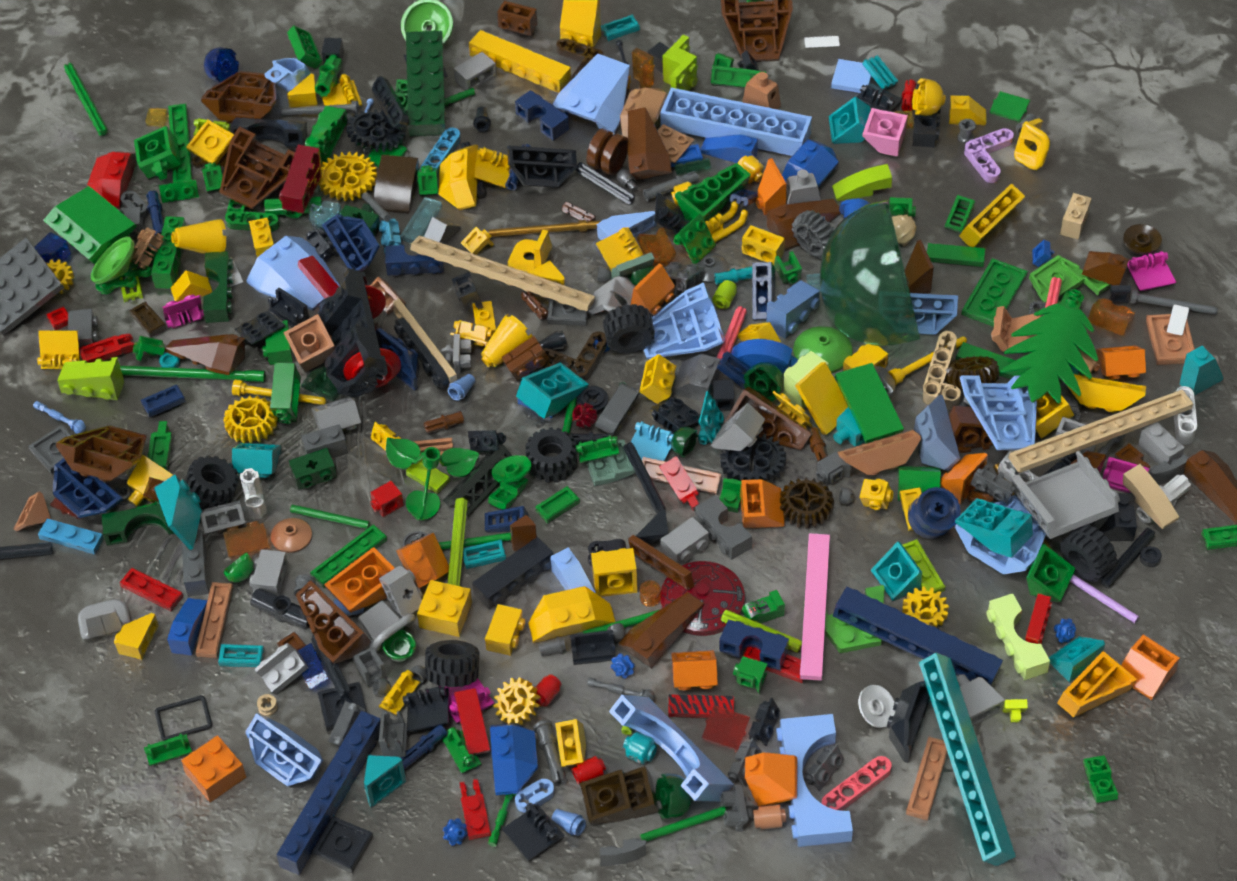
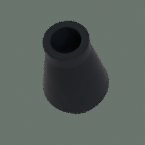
(482, 121)
(554, 341)

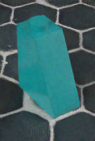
(1200, 371)

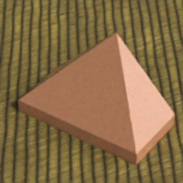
(34, 512)

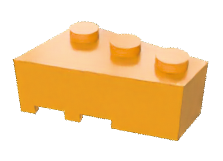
(1096, 685)

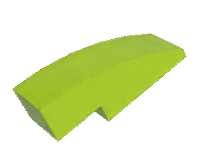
(863, 183)

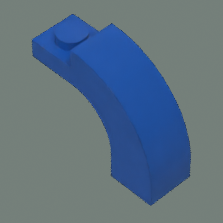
(764, 350)

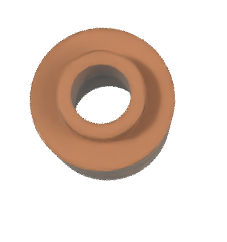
(769, 817)

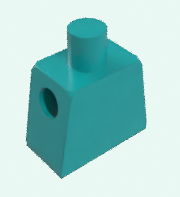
(848, 429)

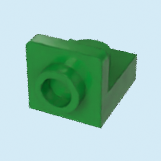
(212, 176)
(427, 180)
(902, 206)
(149, 345)
(730, 494)

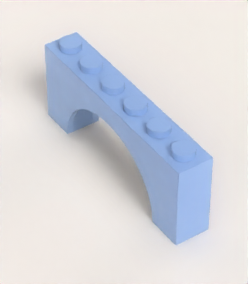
(703, 777)
(812, 820)

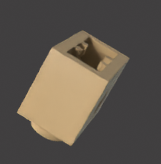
(1075, 216)

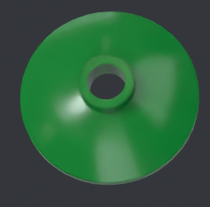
(511, 469)

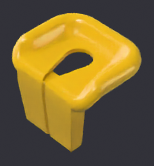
(1028, 136)
(539, 248)

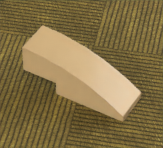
(1150, 496)

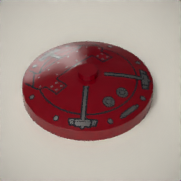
(716, 588)

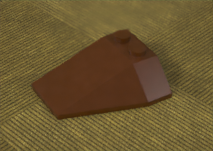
(758, 26)
(241, 96)
(253, 169)
(102, 451)

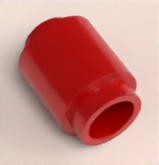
(547, 690)
(588, 770)

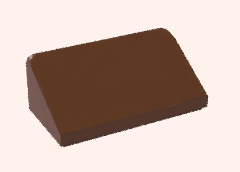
(522, 532)

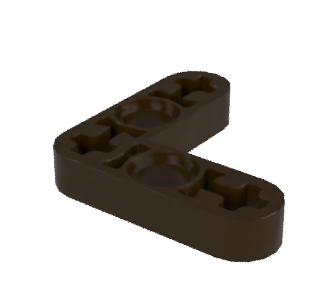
(568, 49)
(580, 363)

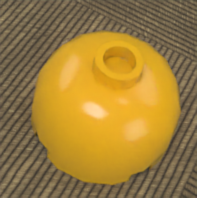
(928, 97)

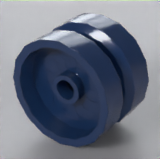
(933, 513)

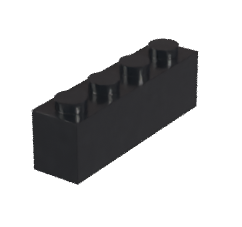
(513, 573)

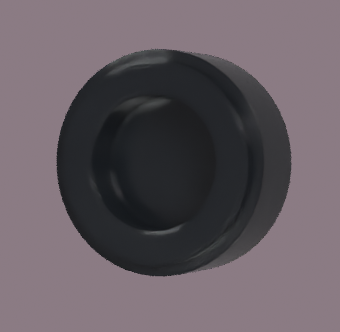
(1150, 556)

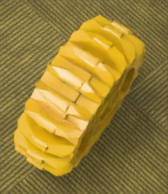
(251, 425)

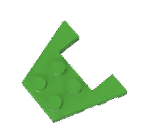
(1070, 275)
(847, 637)

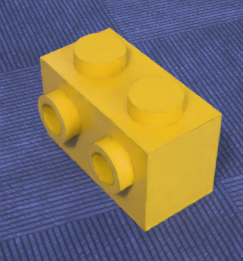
(658, 379)

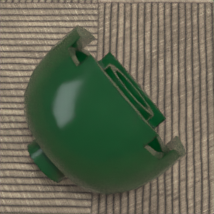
(765, 379)
(672, 796)

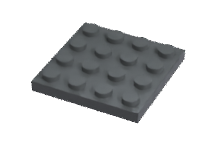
(24, 284)

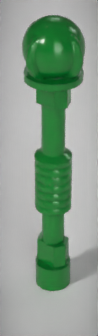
(500, 820)

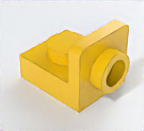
(477, 240)

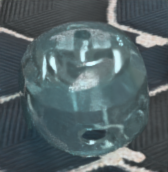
(327, 211)

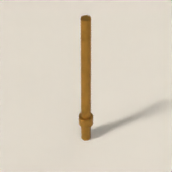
(582, 225)

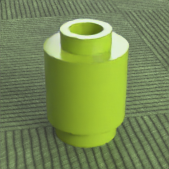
(724, 294)

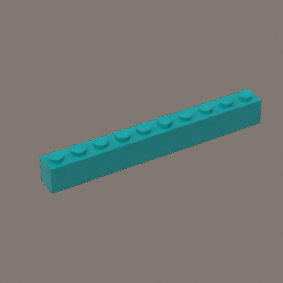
(967, 760)

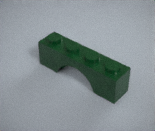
(217, 304)
(121, 524)

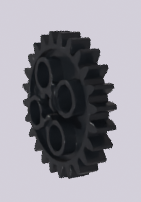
(374, 131)
(767, 462)

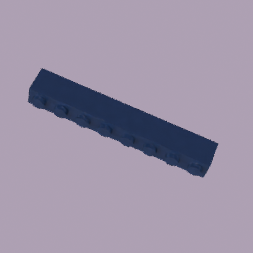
(914, 636)
(329, 793)

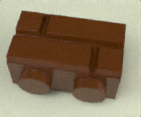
(525, 358)

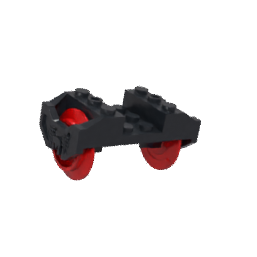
(348, 316)

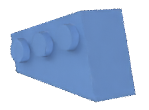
(792, 308)

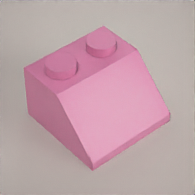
(885, 131)

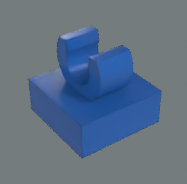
(1042, 253)

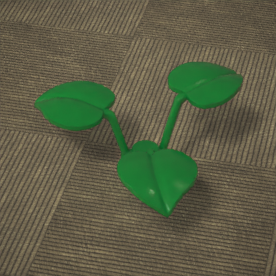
(404, 452)

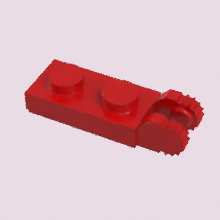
(107, 348)
(474, 812)

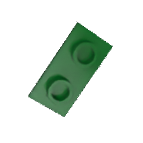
(179, 191)
(599, 449)
(456, 746)
(167, 749)

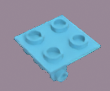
(651, 441)

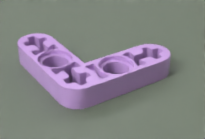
(977, 150)

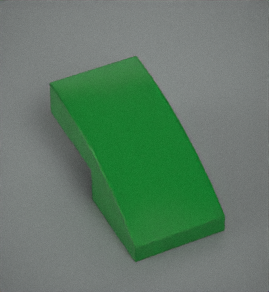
(507, 493)

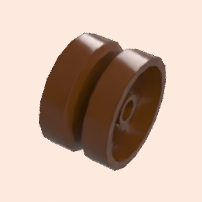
(607, 151)

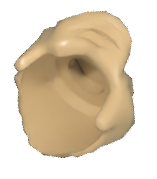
(904, 228)

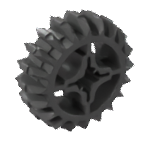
(812, 232)

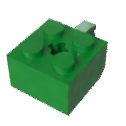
(157, 153)

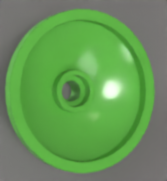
(426, 14)
(113, 261)
(826, 343)

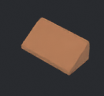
(389, 293)

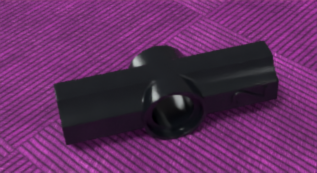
(272, 604)

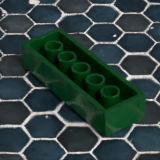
(425, 83)

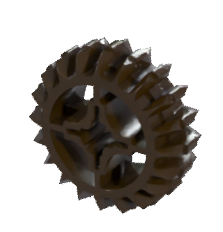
(972, 366)
(818, 498)

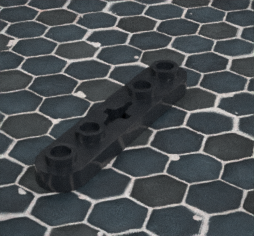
(390, 103)
(428, 361)

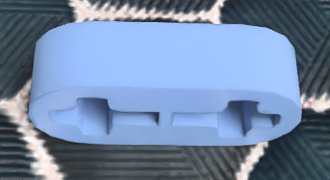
(534, 795)

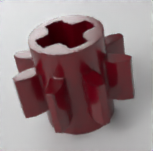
(584, 415)

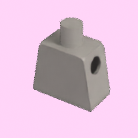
(801, 188)
(980, 699)

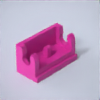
(1114, 473)

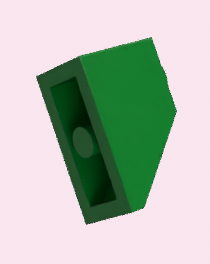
(277, 347)

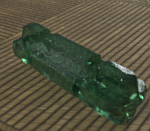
(692, 166)

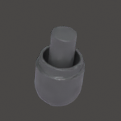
(627, 180)

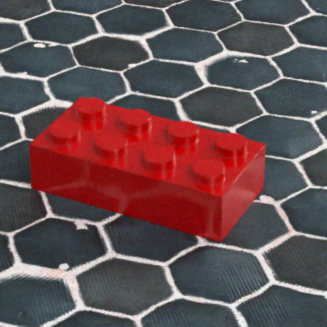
(1039, 619)

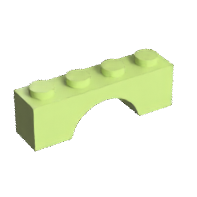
(1028, 658)

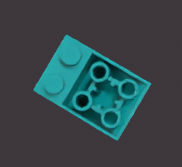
(997, 526)

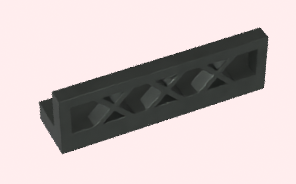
(468, 482)

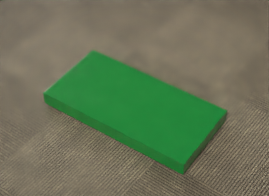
(995, 289)
(869, 403)

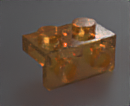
(643, 67)
(659, 246)
(1110, 316)
(245, 539)

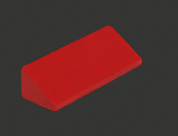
(318, 276)

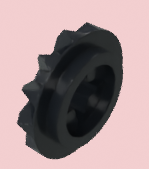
(594, 392)

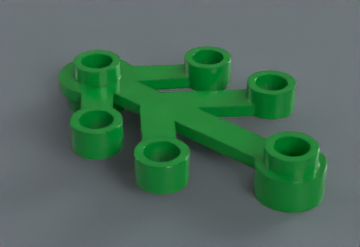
(130, 277)

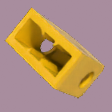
(139, 478)

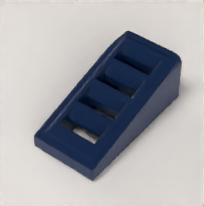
(514, 513)

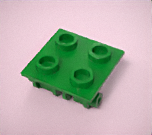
(696, 239)

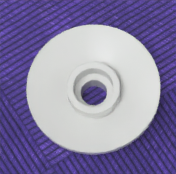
(876, 705)

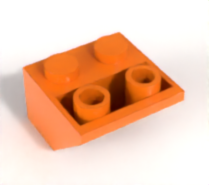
(760, 504)
(1150, 665)

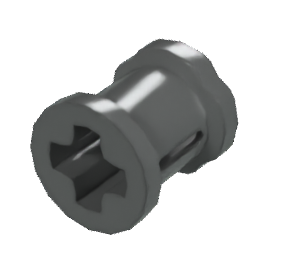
(966, 130)

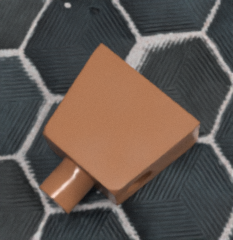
(762, 92)

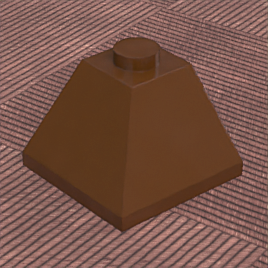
(1105, 267)
(919, 270)

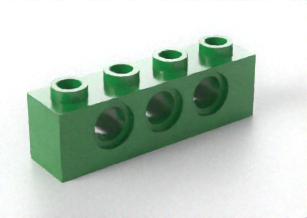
(168, 255)

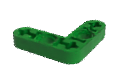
(241, 215)

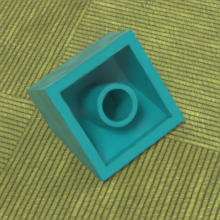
(849, 122)
(256, 456)

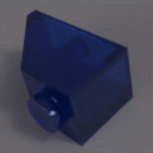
(53, 248)

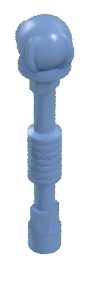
(77, 426)

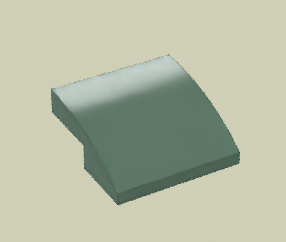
(633, 265)
(610, 468)

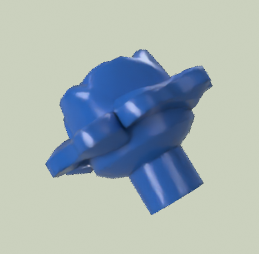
(1065, 630)
(622, 665)
(455, 831)

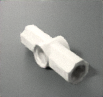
(1173, 490)
(253, 493)

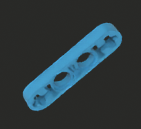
(454, 135)

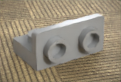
(281, 668)

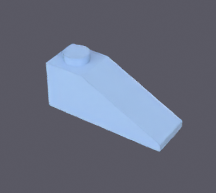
(637, 223)
(569, 571)

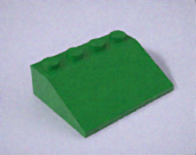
(89, 223)

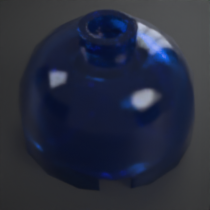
(220, 64)

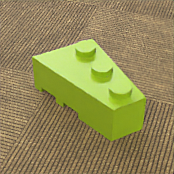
(92, 379)

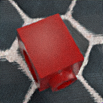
(386, 499)

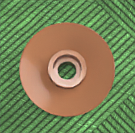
(291, 541)

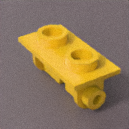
(479, 335)
(381, 433)
(394, 699)

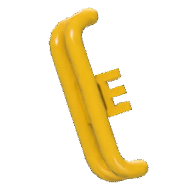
(715, 224)

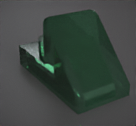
(320, 384)

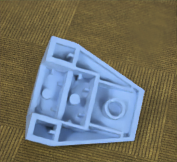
(597, 92)
(279, 268)
(686, 325)
(1003, 412)
(1021, 560)

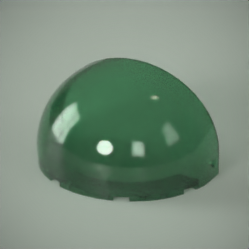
(866, 279)

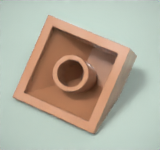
(310, 342)

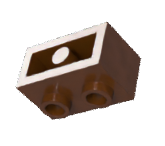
(517, 18)

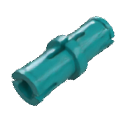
(733, 275)

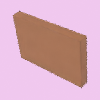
(1168, 347)

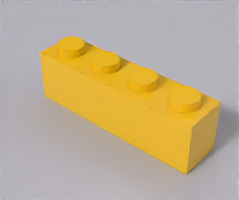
(991, 216)

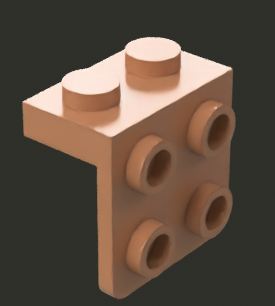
(1005, 325)

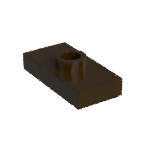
(147, 319)

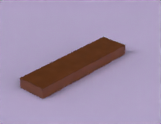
(661, 562)

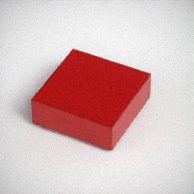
(58, 318)

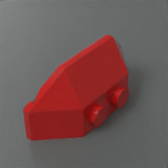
(112, 175)

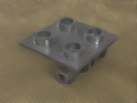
(684, 274)

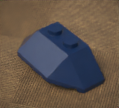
(352, 241)
(408, 357)
(81, 493)

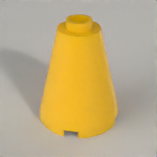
(201, 237)
(506, 337)

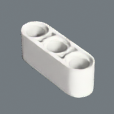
(1186, 421)

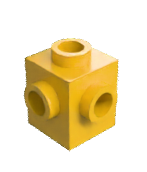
(876, 494)

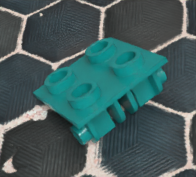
(710, 420)

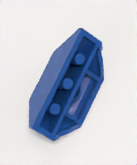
(814, 158)
(512, 757)

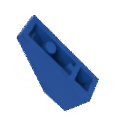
(730, 147)
(187, 627)

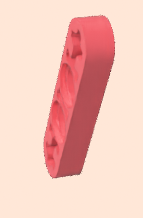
(854, 783)

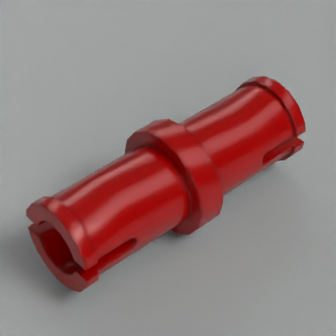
(907, 95)

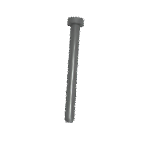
(354, 107)
(1170, 303)

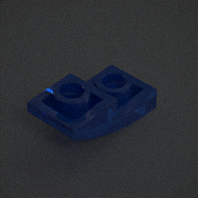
(315, 674)

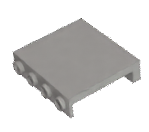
(1067, 497)

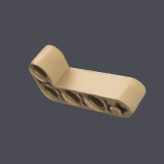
(938, 368)

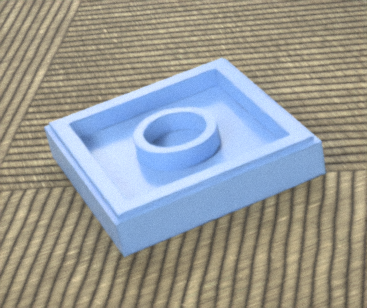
(850, 76)

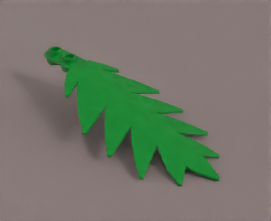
(1053, 348)

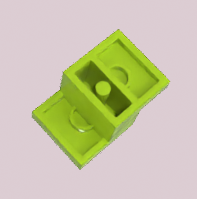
(680, 66)

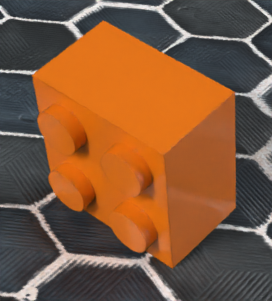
(213, 768)

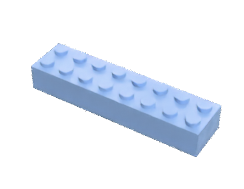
(717, 117)

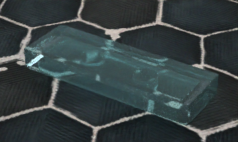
(421, 219)

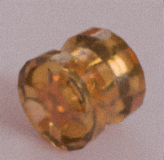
(646, 589)

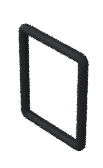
(204, 703)

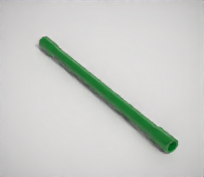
(249, 375)

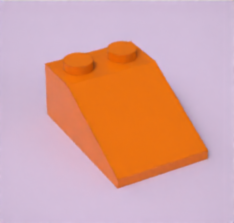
(359, 582)

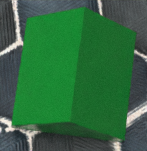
(917, 477)
(1049, 574)

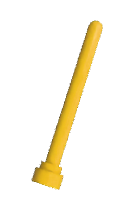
(899, 374)
(240, 388)

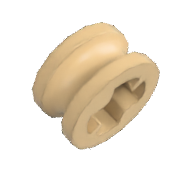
(267, 698)

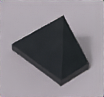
(655, 528)

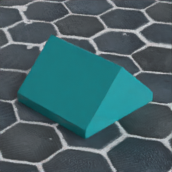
(898, 572)
(1076, 656)
(382, 777)

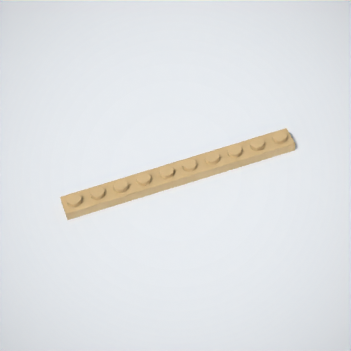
(502, 273)
(1100, 431)

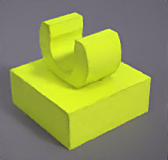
(1015, 708)

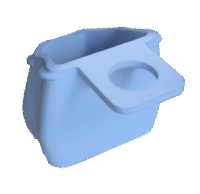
(288, 73)

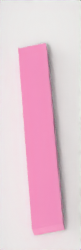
(815, 607)

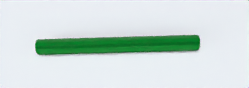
(85, 99)

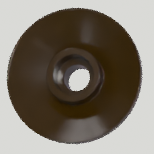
(1142, 239)

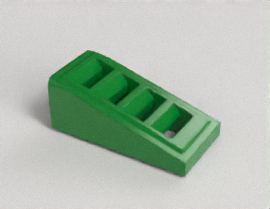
(963, 202)

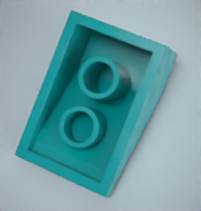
(550, 389)
(180, 509)

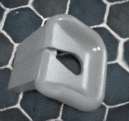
(605, 295)
(103, 618)
(382, 623)

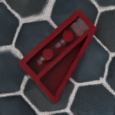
(301, 179)

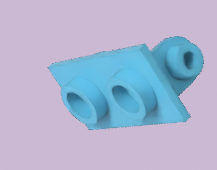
(390, 233)

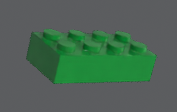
(304, 47)

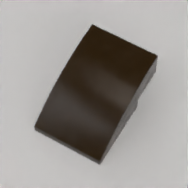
(396, 183)
(619, 796)

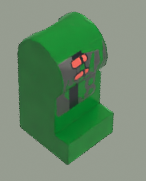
(765, 608)

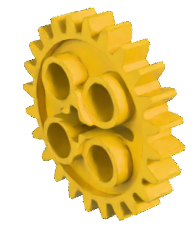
(347, 176)

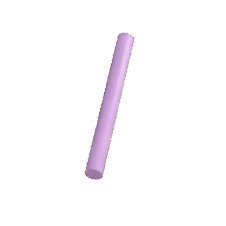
(1104, 599)

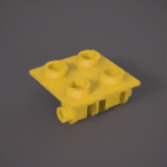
(342, 93)
(491, 167)
(619, 248)
(57, 348)
(795, 412)

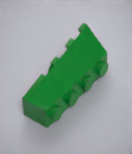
(327, 131)
(712, 193)

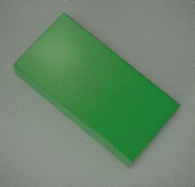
(557, 504)

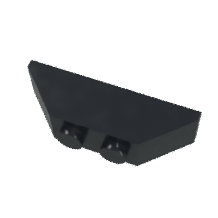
(541, 165)
(908, 718)

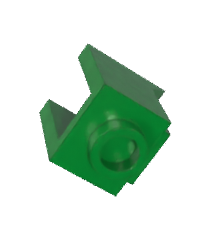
(790, 270)
(750, 673)

